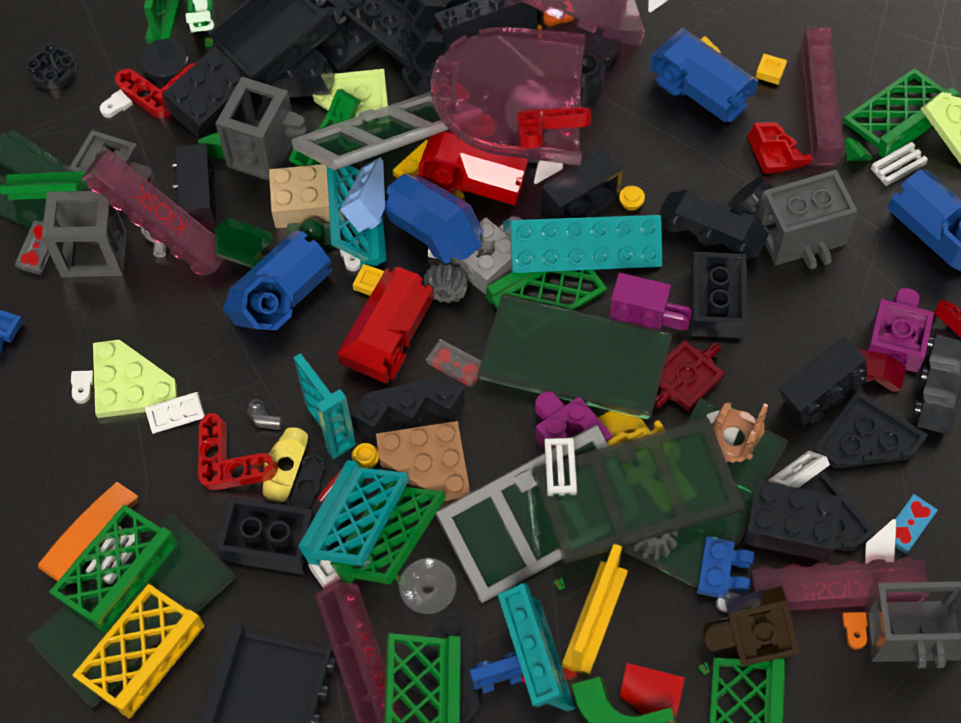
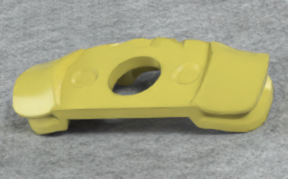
(290, 445)

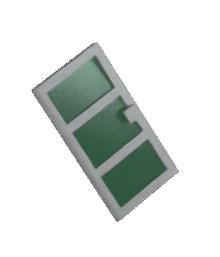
(372, 133)
(504, 527)

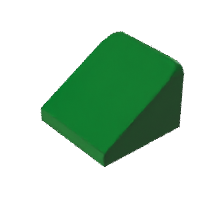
(214, 146)

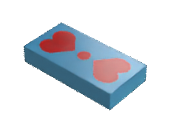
(912, 522)

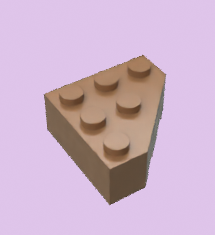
(429, 456)

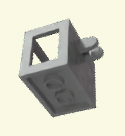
(262, 143)
(83, 218)
(810, 218)
(914, 629)

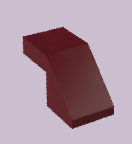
(884, 369)

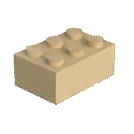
(300, 194)

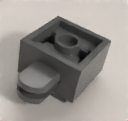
(99, 142)

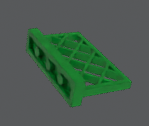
(161, 18)
(914, 122)
(38, 184)
(517, 281)
(349, 572)
(134, 576)
(447, 678)
(773, 697)

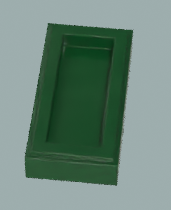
(315, 230)

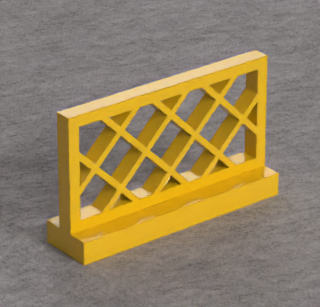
(596, 615)
(160, 658)

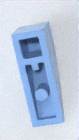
(366, 197)

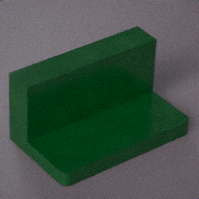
(240, 242)

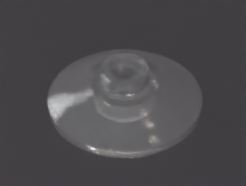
(427, 573)

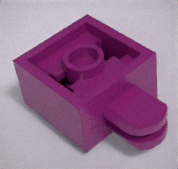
(646, 304)
(901, 329)
(563, 420)

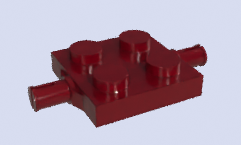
(689, 375)

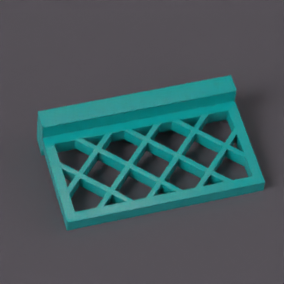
(371, 241)
(328, 409)
(337, 509)
(535, 648)

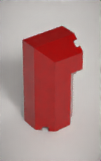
(459, 166)
(386, 325)

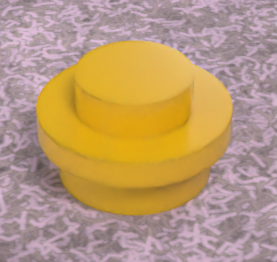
(632, 197)
(366, 455)

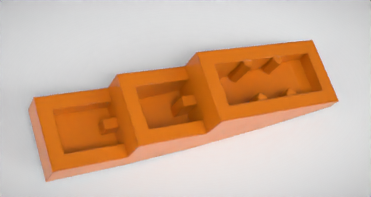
(85, 529)

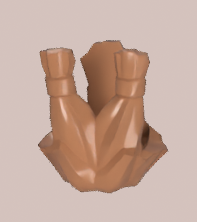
(752, 430)

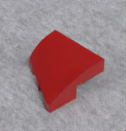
(775, 148)
(650, 689)

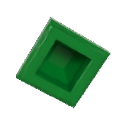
(856, 151)

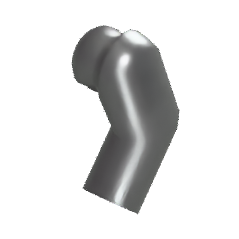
(261, 418)

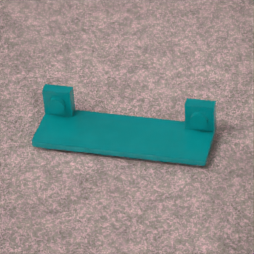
(585, 243)

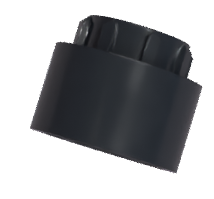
(592, 77)

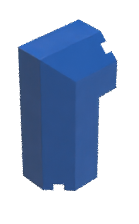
(702, 74)
(931, 214)
(434, 217)
(277, 283)

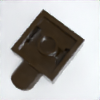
(759, 639)

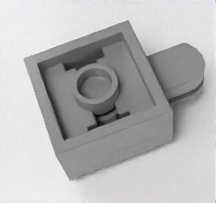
(494, 260)

